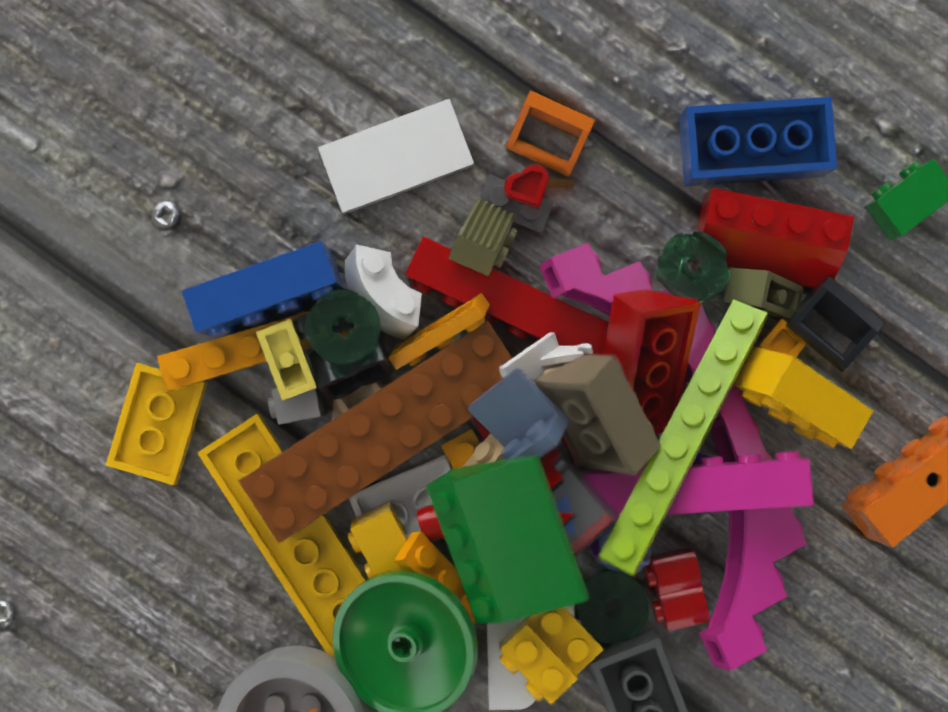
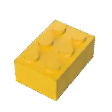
(802, 398)

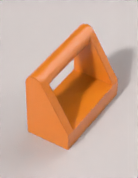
(557, 116)

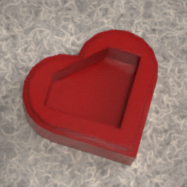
(528, 186)

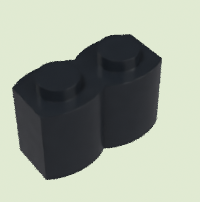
(341, 380)

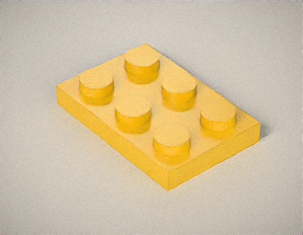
(155, 426)

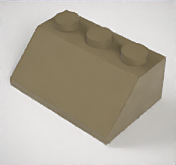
(604, 414)

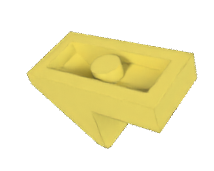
(286, 359)

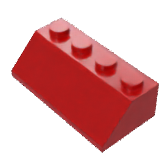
(776, 235)
(653, 344)

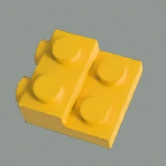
(549, 652)

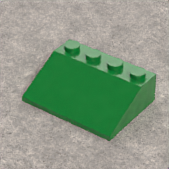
(507, 539)

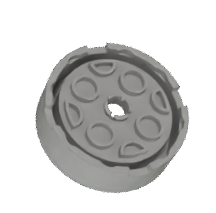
(292, 681)

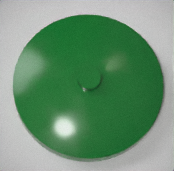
(405, 643)

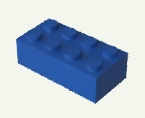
(757, 141)
(262, 290)

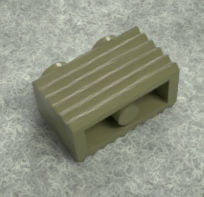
(484, 238)

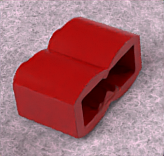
(677, 589)

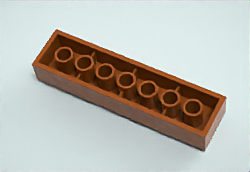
(375, 434)

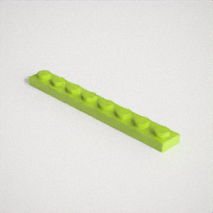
(683, 438)

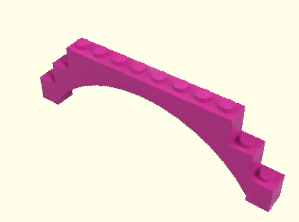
(755, 535)

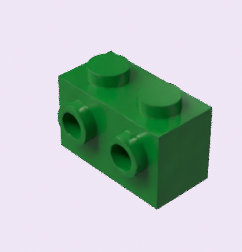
(909, 200)

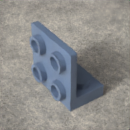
(520, 416)

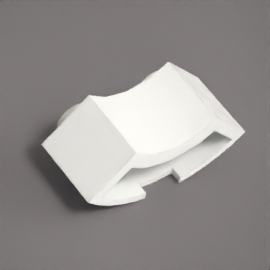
(373, 277)

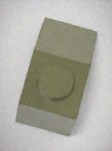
(764, 291)

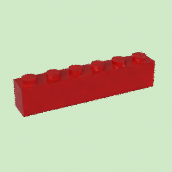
(510, 300)

